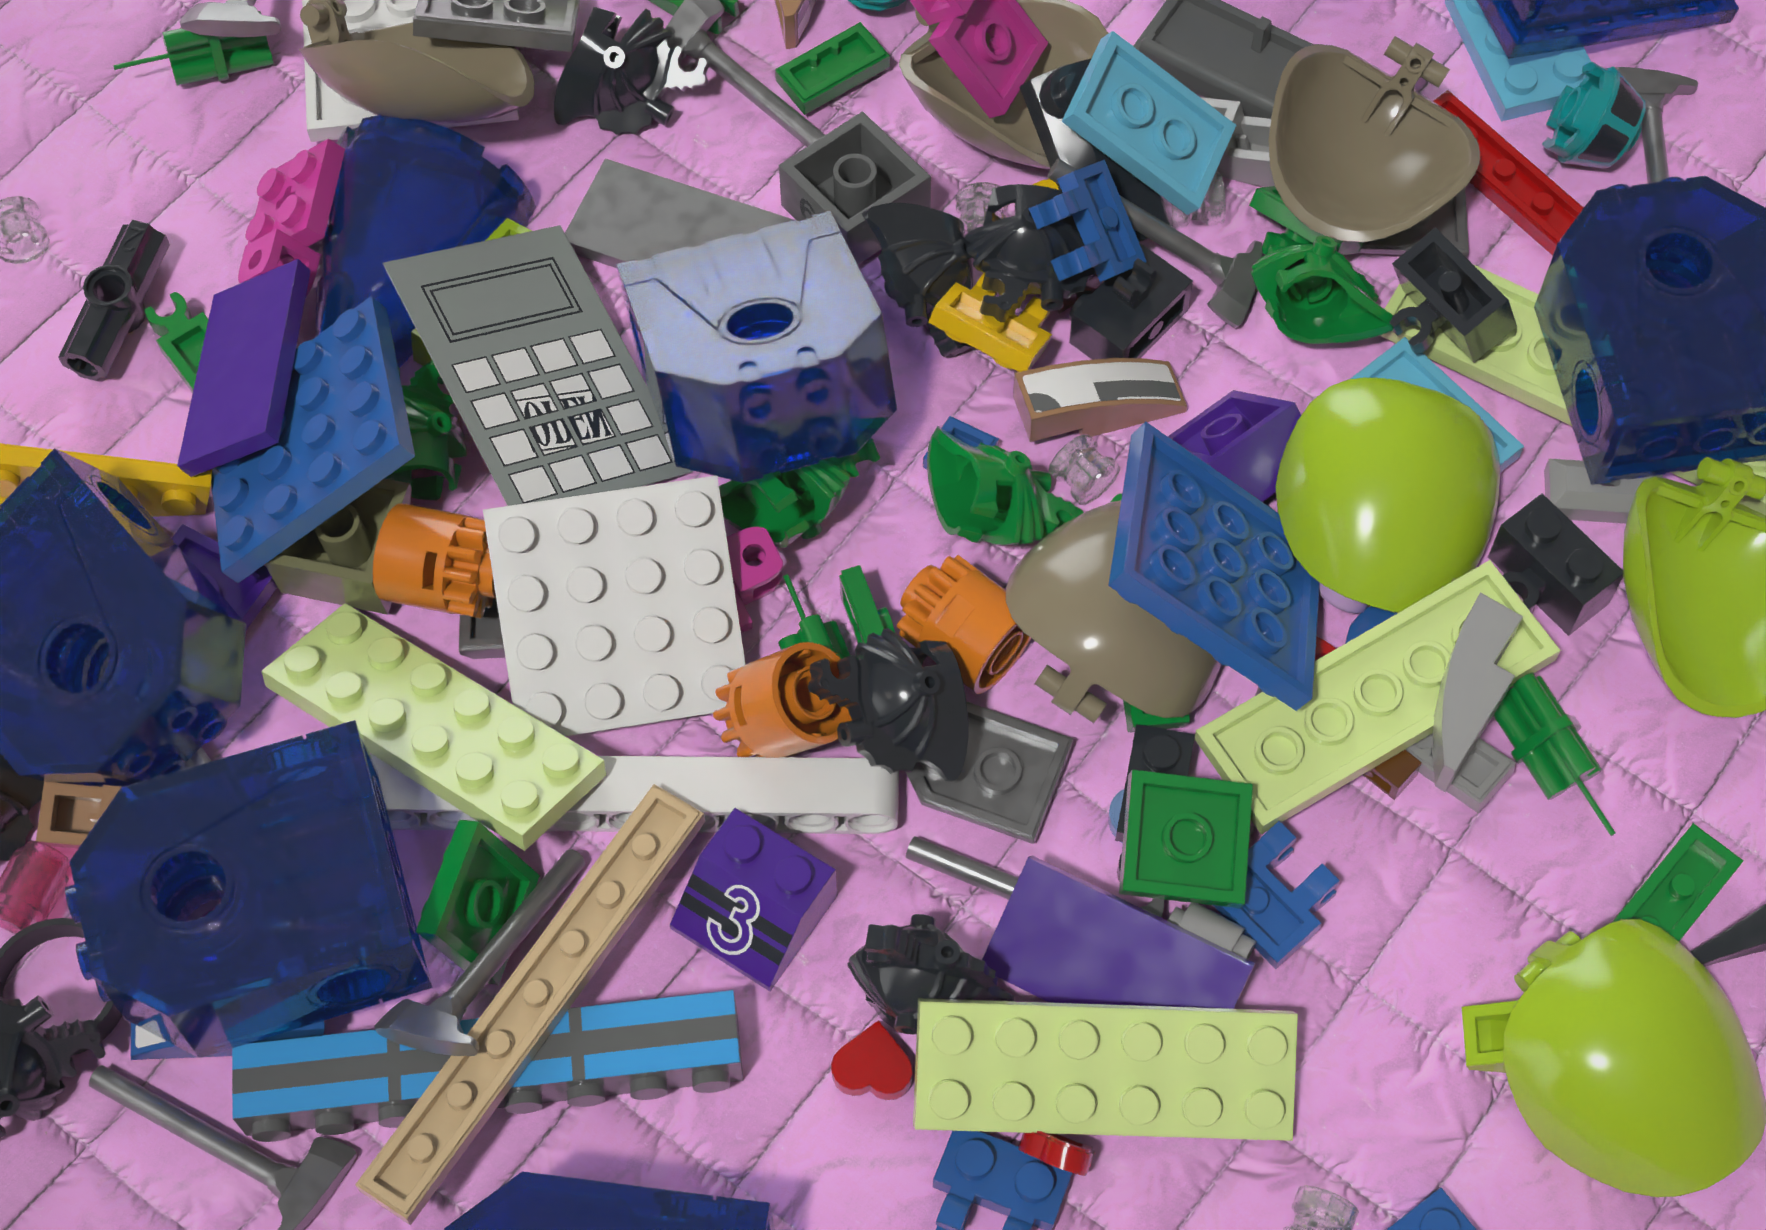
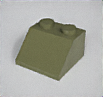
(338, 555)

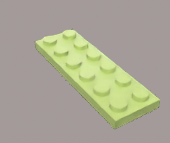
(1365, 701)
(436, 725)
(1105, 1069)

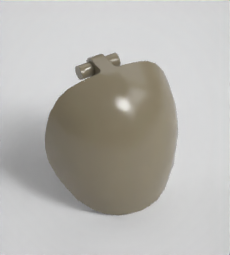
(1071, 38)
(411, 74)
(1361, 146)
(1067, 607)

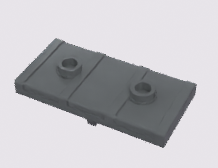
(1220, 51)

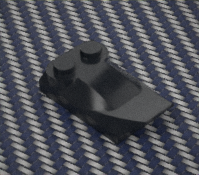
(1047, 103)

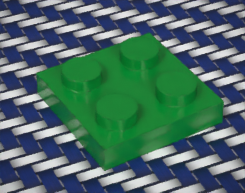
(1186, 839)
(474, 894)

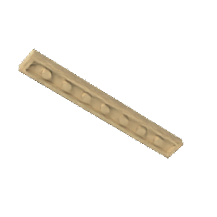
(530, 1005)

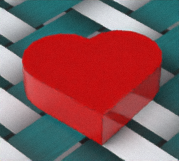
(872, 1064)
(1058, 1151)

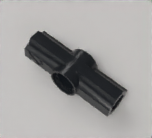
(114, 300)

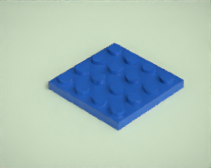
(336, 441)
(1215, 567)

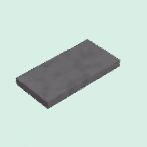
(643, 214)

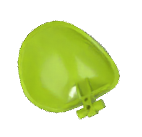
(1388, 490)
(1701, 586)
(1633, 1062)

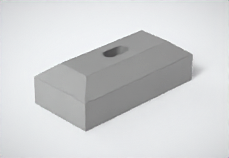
(1571, 492)

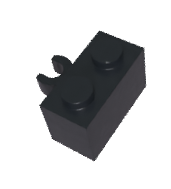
(1449, 297)
(1130, 310)
(1554, 565)

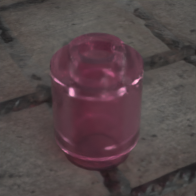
(31, 885)

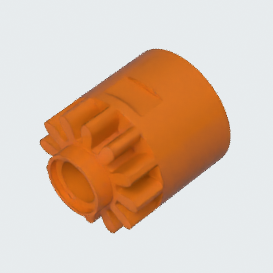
(434, 561)
(969, 615)
(772, 705)

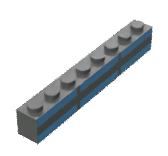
(589, 1055)

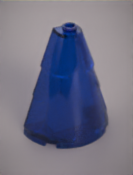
(405, 195)

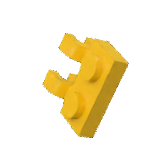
(1010, 343)

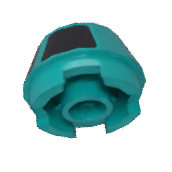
(1596, 119)

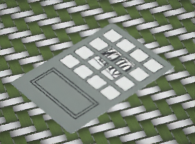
(535, 367)

